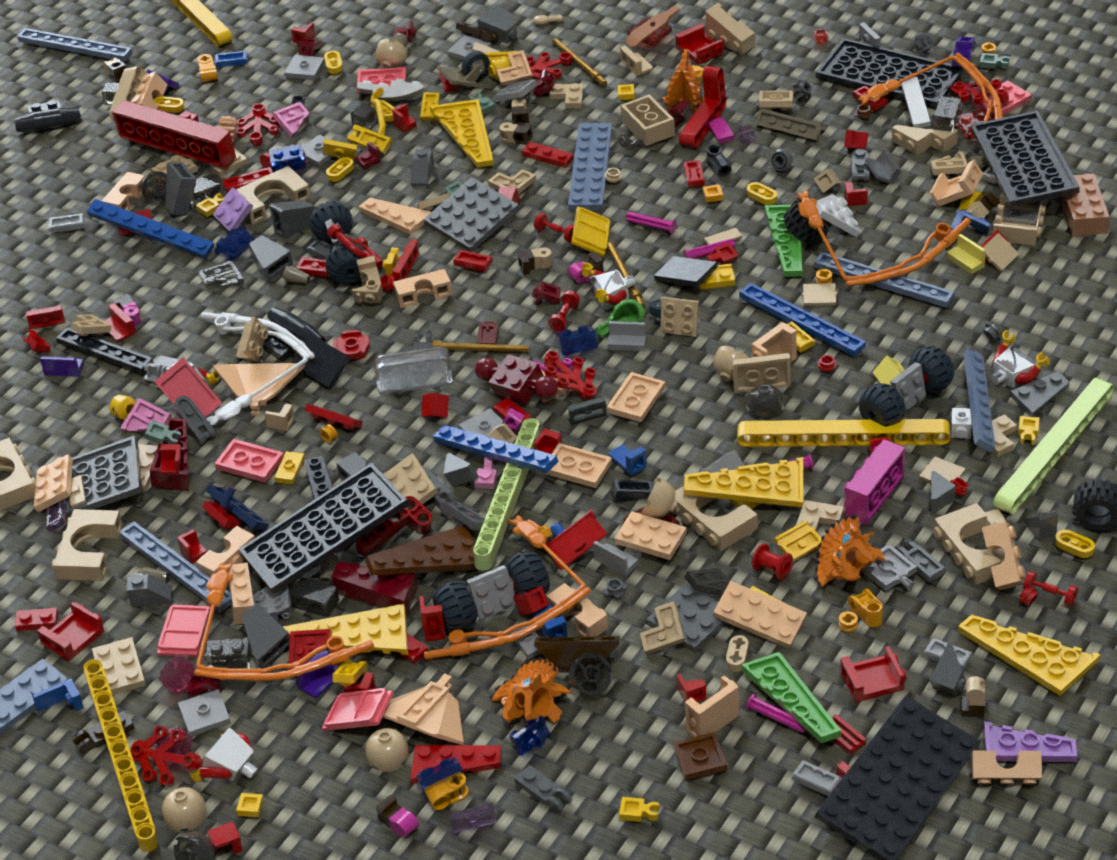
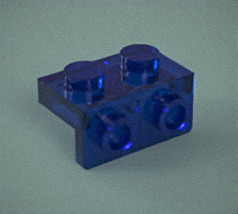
(288, 156)
(235, 243)
(577, 340)
(434, 774)

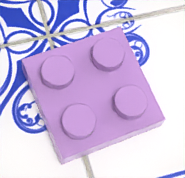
(233, 209)

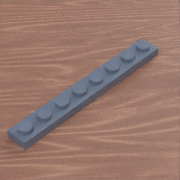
(74, 44)
(900, 285)
(979, 400)
(171, 562)

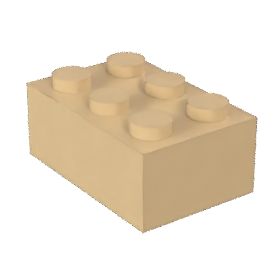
(647, 120)

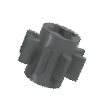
(923, 43)
(801, 89)

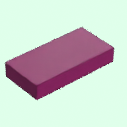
(721, 130)

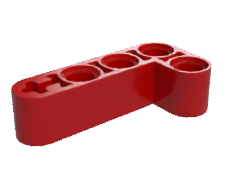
(372, 540)

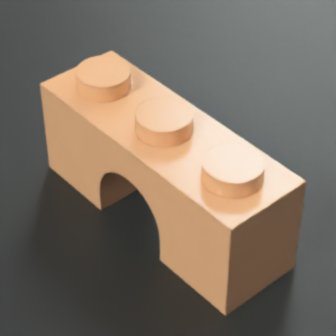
(150, 88)
(127, 187)
(435, 283)
(233, 541)
(1009, 572)
(240, 591)
(589, 618)
(986, 768)

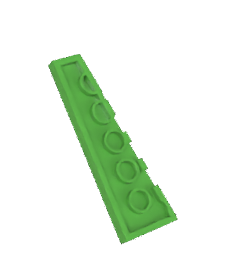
(786, 244)
(788, 690)

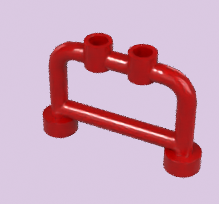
(335, 232)

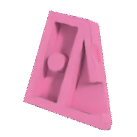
(291, 118)
(141, 416)

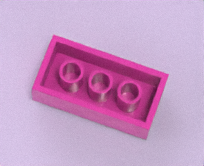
(874, 481)

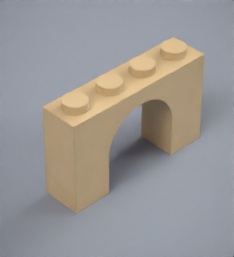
(283, 182)
(18, 485)
(81, 527)
(956, 527)
(720, 530)

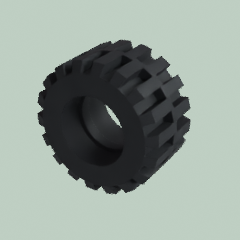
(800, 226)
(1096, 505)

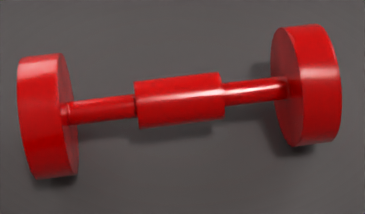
(541, 222)
(557, 321)
(1070, 595)

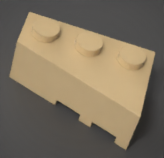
(723, 26)

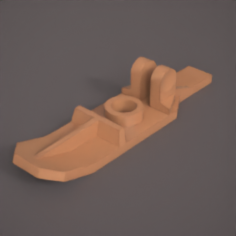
(646, 29)

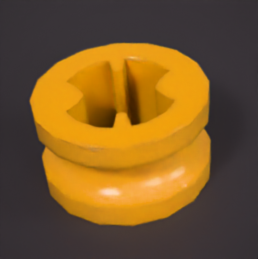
(988, 48)
(823, 276)
(328, 433)
(848, 616)

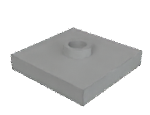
(464, 47)
(304, 67)
(515, 90)
(313, 151)
(481, 423)
(204, 712)

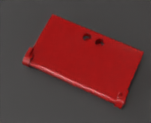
(582, 532)

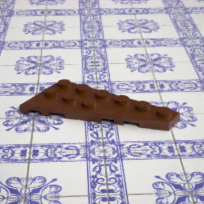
(436, 553)

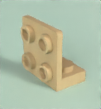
(252, 340)

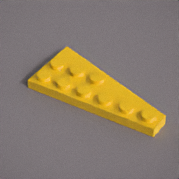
(467, 128)
(756, 483)
(384, 626)
(1032, 654)

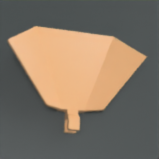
(249, 378)
(429, 711)

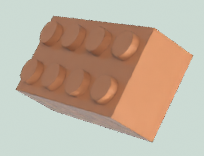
(1086, 210)

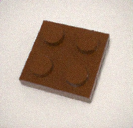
(700, 756)

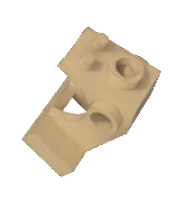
(372, 289)

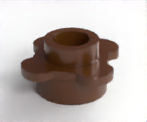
(863, 112)

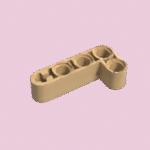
(127, 86)

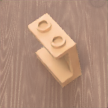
(948, 190)
(777, 341)
(715, 711)

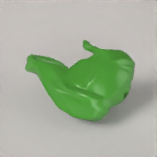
(626, 311)

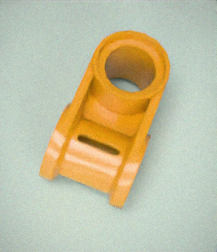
(207, 68)
(867, 608)
(446, 791)

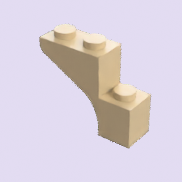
(919, 139)

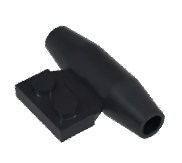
(46, 117)
(294, 325)

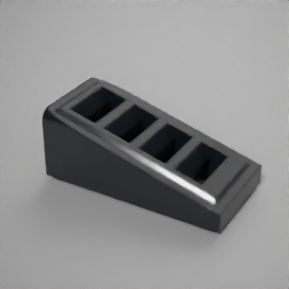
(626, 490)

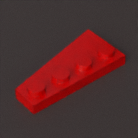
(471, 757)

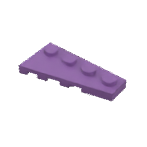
(1008, 742)

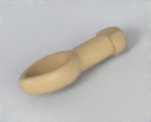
(543, 20)

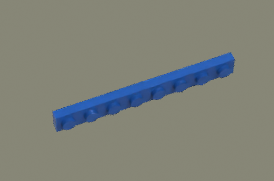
(150, 228)
(803, 319)
(496, 449)

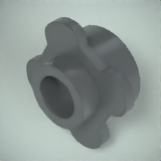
(992, 332)
(614, 588)

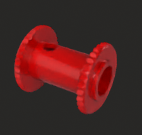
(780, 564)

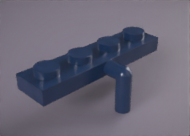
(233, 505)

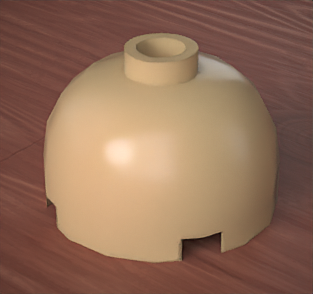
(390, 54)
(724, 361)
(660, 500)
(387, 750)
(183, 809)

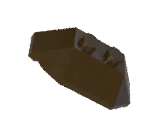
(565, 650)

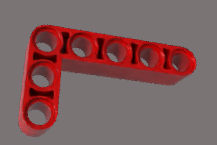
(709, 109)

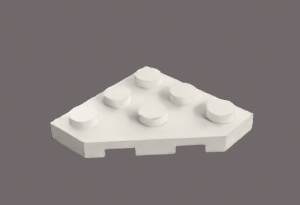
(836, 212)

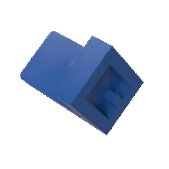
(978, 223)
(629, 460)
(554, 627)
(58, 693)

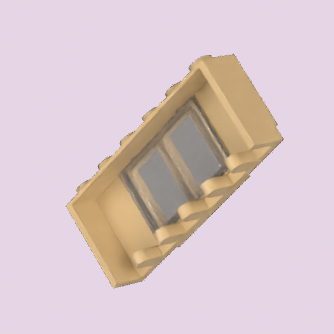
(1021, 222)

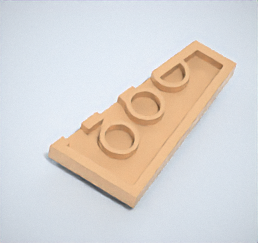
(398, 216)

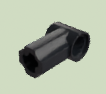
(717, 160)

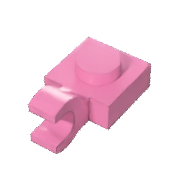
(487, 476)

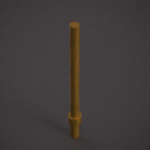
(594, 74)
(634, 293)
(481, 347)

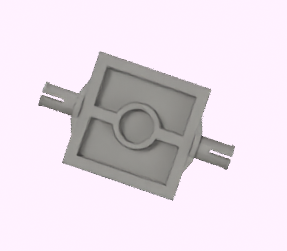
(891, 571)

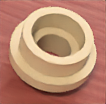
(613, 175)

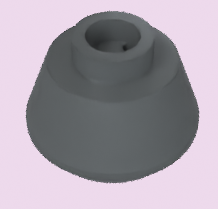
(781, 160)

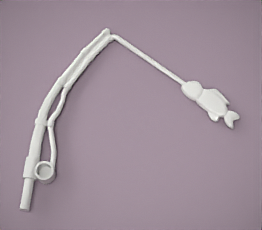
(223, 324)

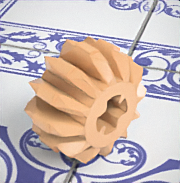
(228, 123)

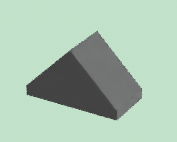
(458, 471)
(941, 492)
(1043, 524)

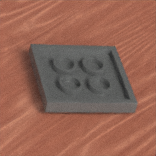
(695, 615)

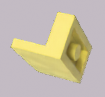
(967, 255)
(888, 370)

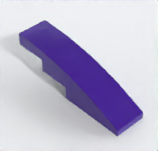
(964, 46)

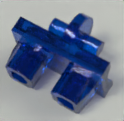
(530, 736)

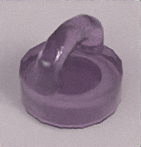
(746, 131)

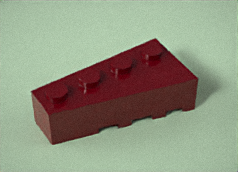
(170, 481)
(382, 590)

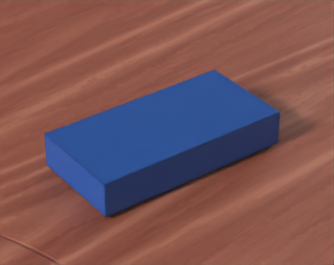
(231, 59)

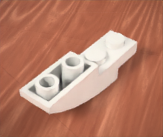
(396, 91)

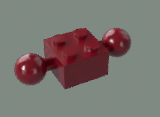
(516, 379)

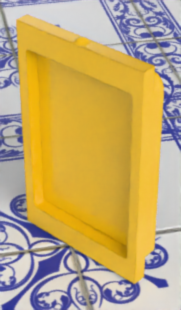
(590, 231)

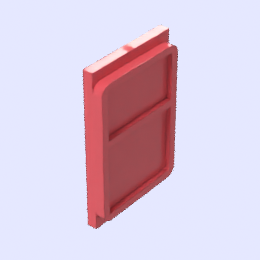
(185, 381)
(183, 631)
(358, 709)

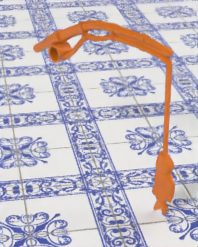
(880, 90)
(942, 233)
(457, 638)
(335, 645)

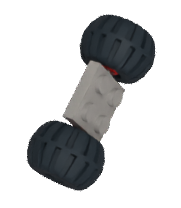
(340, 261)
(927, 371)
(490, 591)

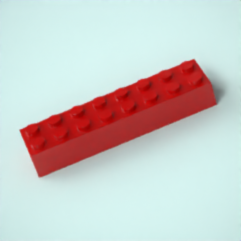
(174, 134)

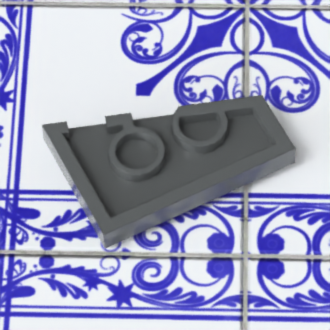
(1039, 392)

